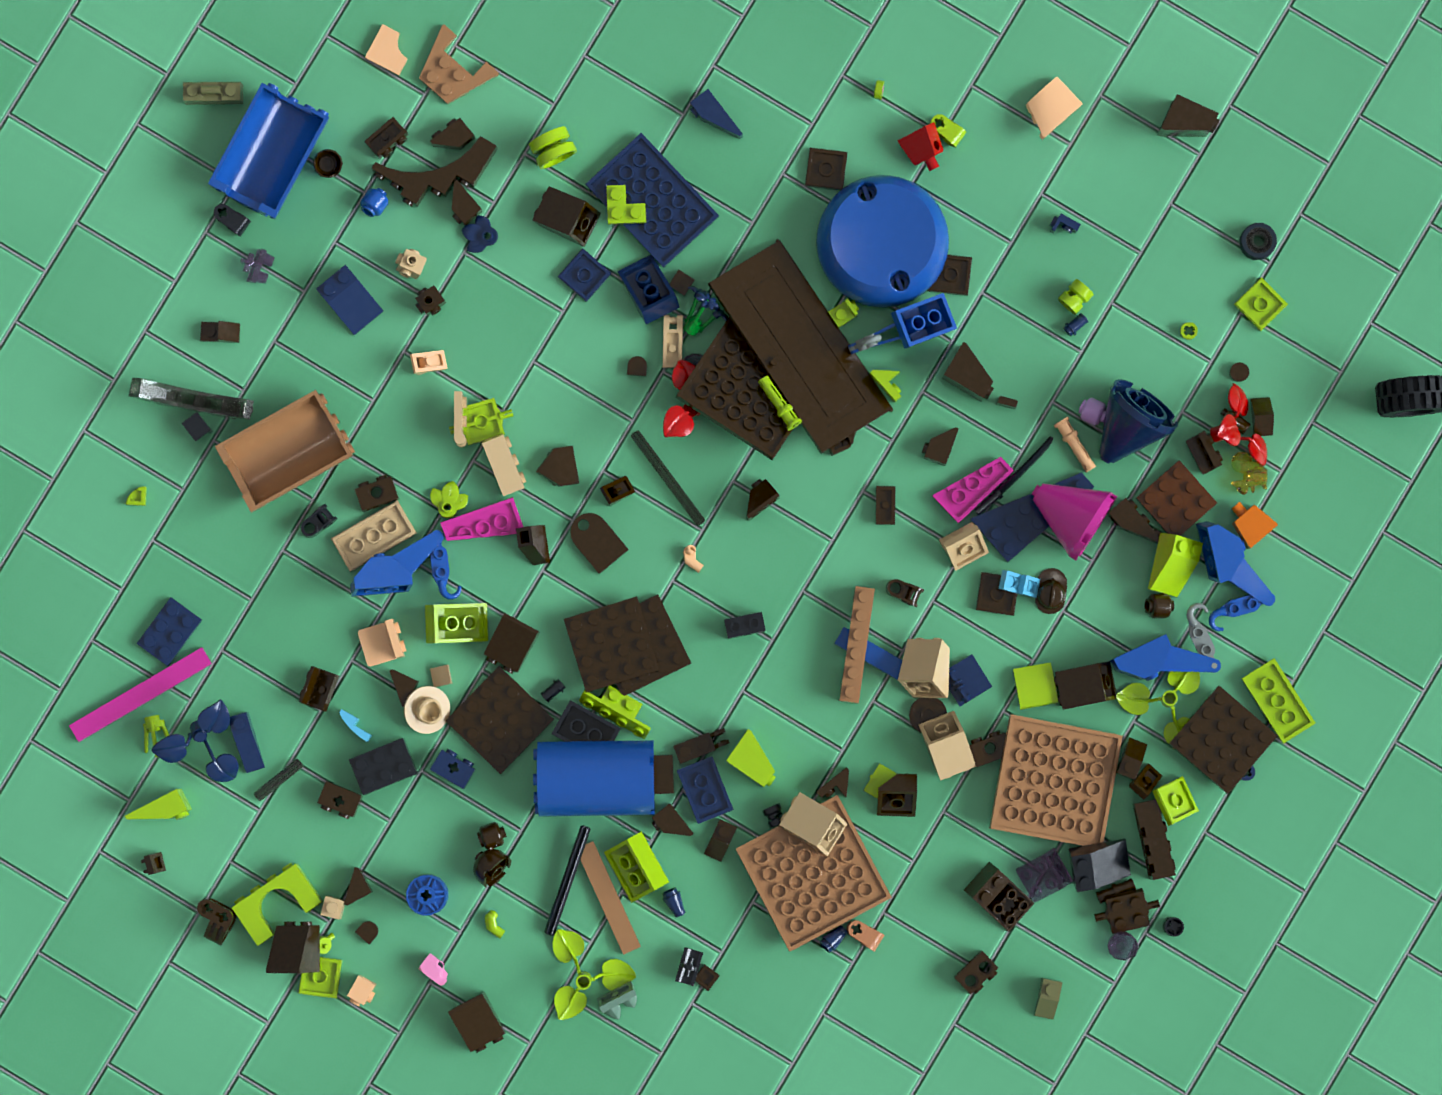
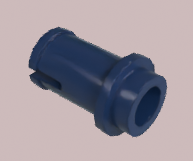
(1077, 323)

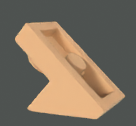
(428, 362)

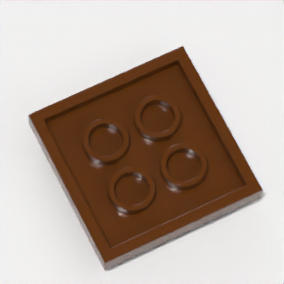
(1176, 500)

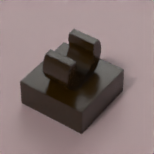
(154, 863)

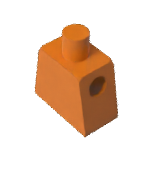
(1252, 524)

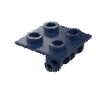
(967, 680)

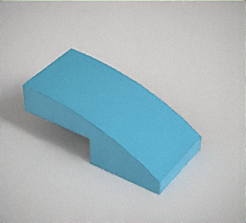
(1019, 583)
(352, 721)

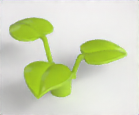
(1136, 696)
(567, 999)

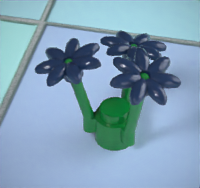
(693, 323)

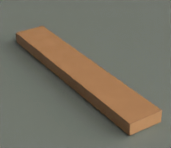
(609, 899)

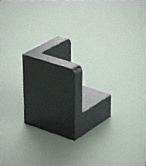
(196, 426)

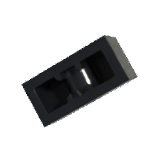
(744, 625)

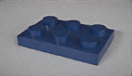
(169, 631)
(705, 790)

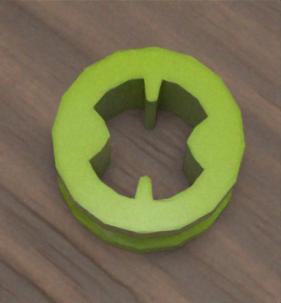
(1189, 337)

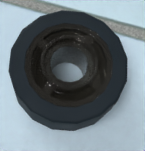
(1268, 237)

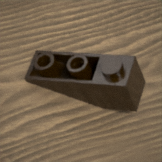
(1129, 520)

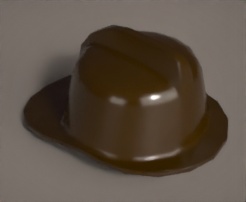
(1051, 591)

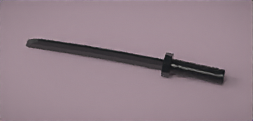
(997, 493)

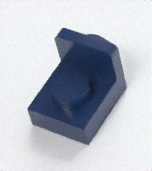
(1067, 224)

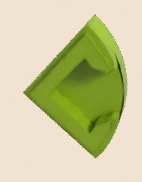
(137, 497)

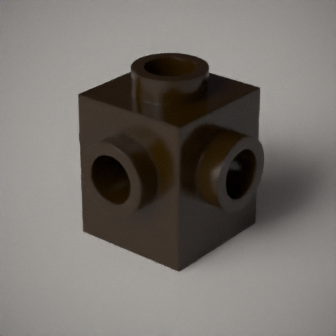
(429, 294)

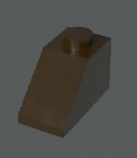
(463, 205)
(940, 447)
(1131, 759)
(670, 822)

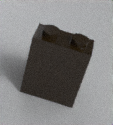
(1188, 119)
(566, 216)
(968, 374)
(511, 643)
(1085, 685)
(295, 948)
(477, 1022)

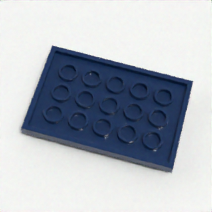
(673, 206)

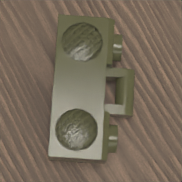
(212, 93)

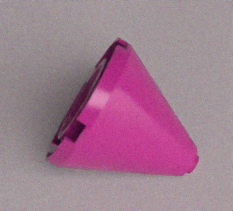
(1073, 513)

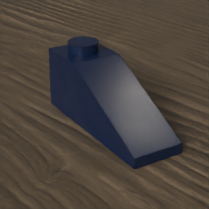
(712, 113)
(246, 742)

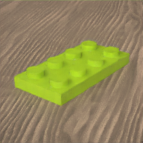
(1278, 700)

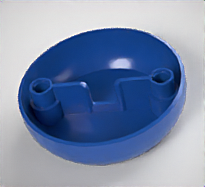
(882, 240)

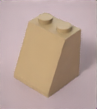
(925, 668)
(947, 745)
(813, 823)

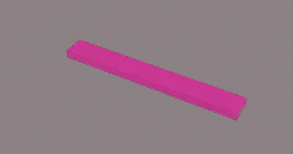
(140, 694)

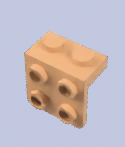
(382, 643)

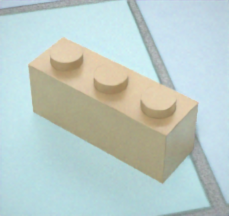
(504, 464)

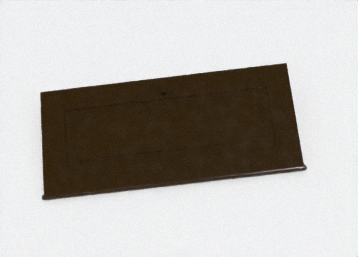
(800, 346)

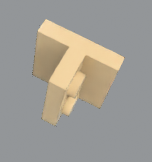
(964, 545)

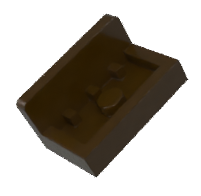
(387, 138)
(1204, 453)
(318, 688)

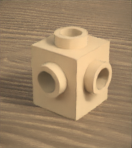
(410, 263)

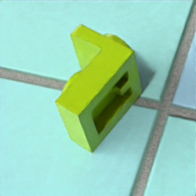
(844, 312)

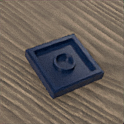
(584, 275)

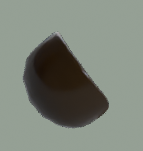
(327, 163)

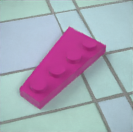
(968, 492)
(492, 520)

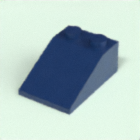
(649, 289)
(349, 299)

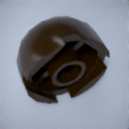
(490, 866)

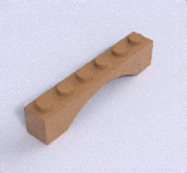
(857, 644)

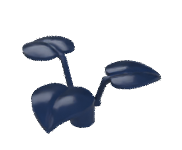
(215, 719)

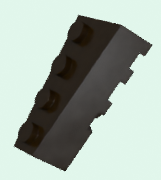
(1154, 840)

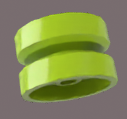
(552, 147)

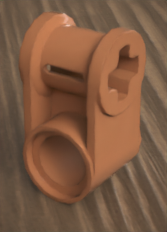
(867, 936)

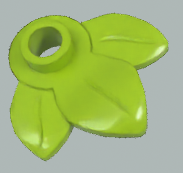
(448, 497)

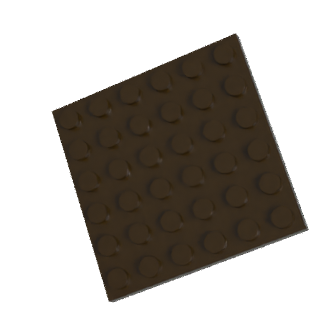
(728, 393)

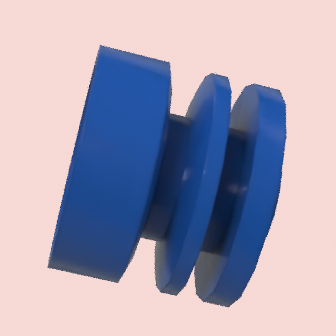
(435, 886)

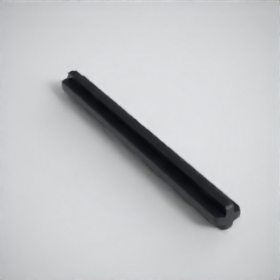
(567, 880)

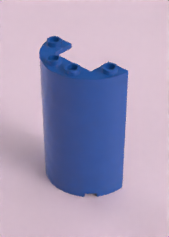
(268, 151)
(594, 778)

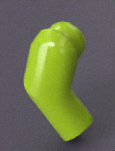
(491, 924)

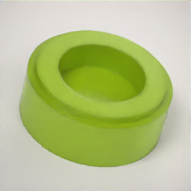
(879, 89)

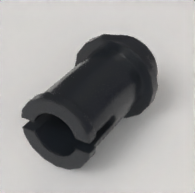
(553, 690)

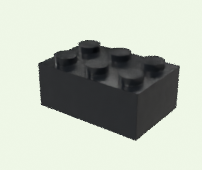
(583, 725)
(383, 766)

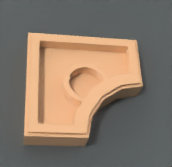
(385, 51)

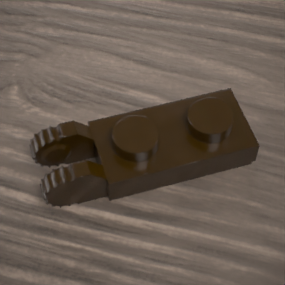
(698, 746)

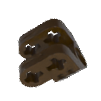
(217, 927)

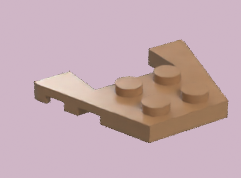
(448, 77)

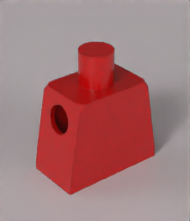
(923, 146)

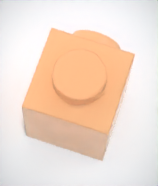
(361, 991)

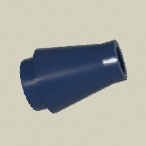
(674, 901)
(833, 939)

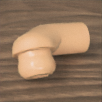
(690, 558)

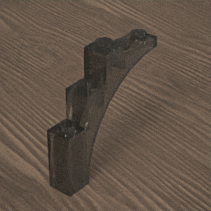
(190, 399)

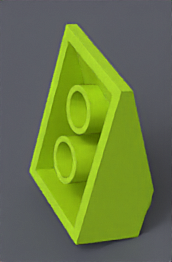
(1173, 563)
(456, 623)
(166, 807)

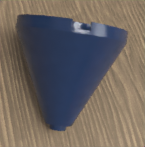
(1133, 421)

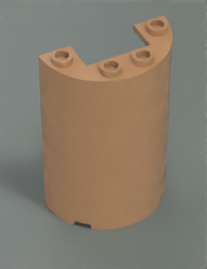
(285, 450)

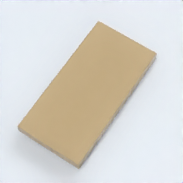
(373, 535)

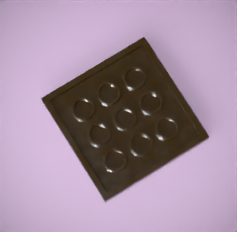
(665, 642)
(611, 644)
(499, 720)
(1223, 739)

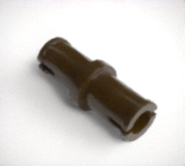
(1125, 886)

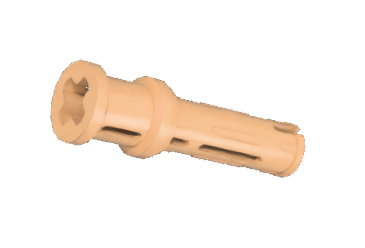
(1070, 436)

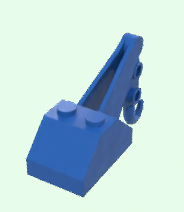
(1226, 562)
(394, 573)

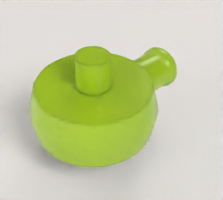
(325, 943)

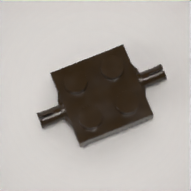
(1127, 910)

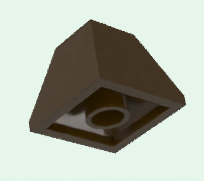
(760, 498)
(898, 796)

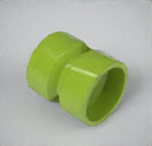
(1077, 294)

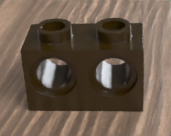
(972, 968)

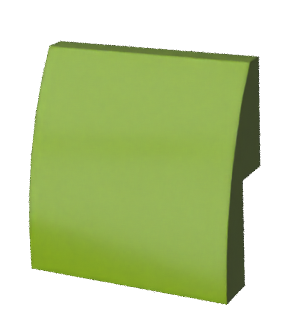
(1035, 686)

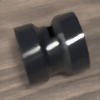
(771, 812)
(1176, 927)

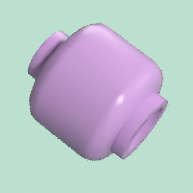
(1092, 411)

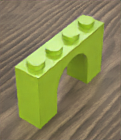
(250, 908)

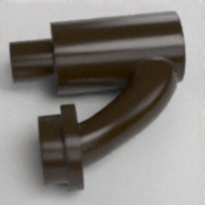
(1242, 424)

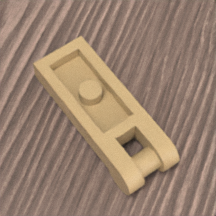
(672, 341)
(459, 420)

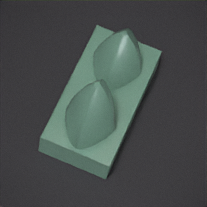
(611, 1001)

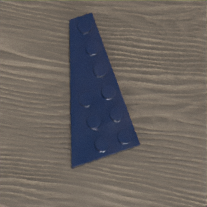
(1019, 521)

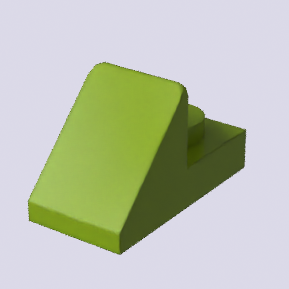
(883, 378)

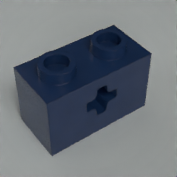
(442, 768)

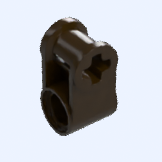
(906, 592)

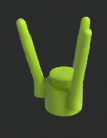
(152, 725)

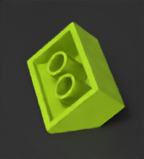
(636, 867)

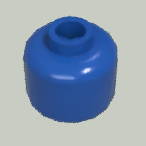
(374, 202)

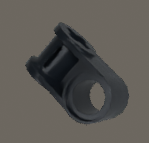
(233, 221)
(318, 521)

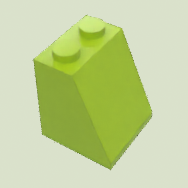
(751, 760)

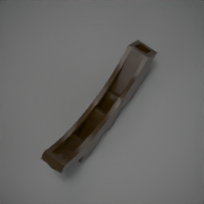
(415, 185)

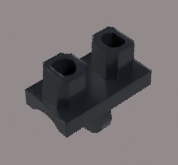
(689, 966)

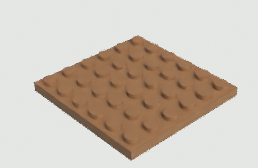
(1055, 781)
(806, 888)

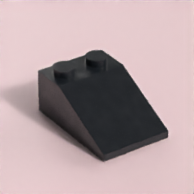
(1099, 864)

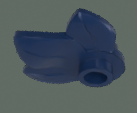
(477, 232)

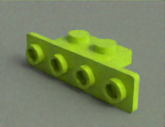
(617, 708)

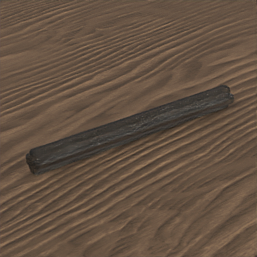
(667, 477)

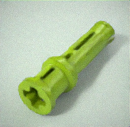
(784, 410)

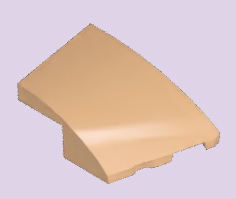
(1052, 106)

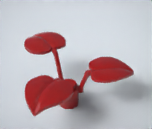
(678, 419)
(1229, 430)

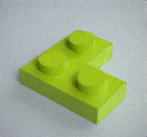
(619, 211)

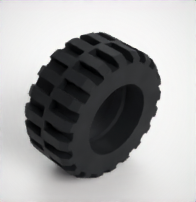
(1409, 396)

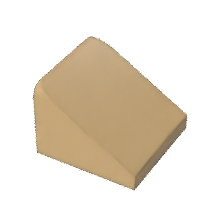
(441, 676)

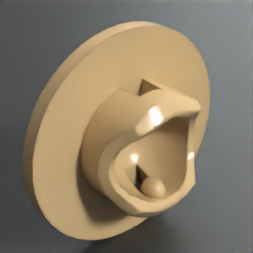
(426, 709)

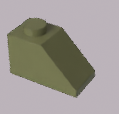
(1048, 998)

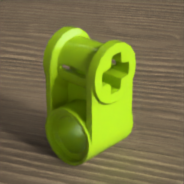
(950, 132)

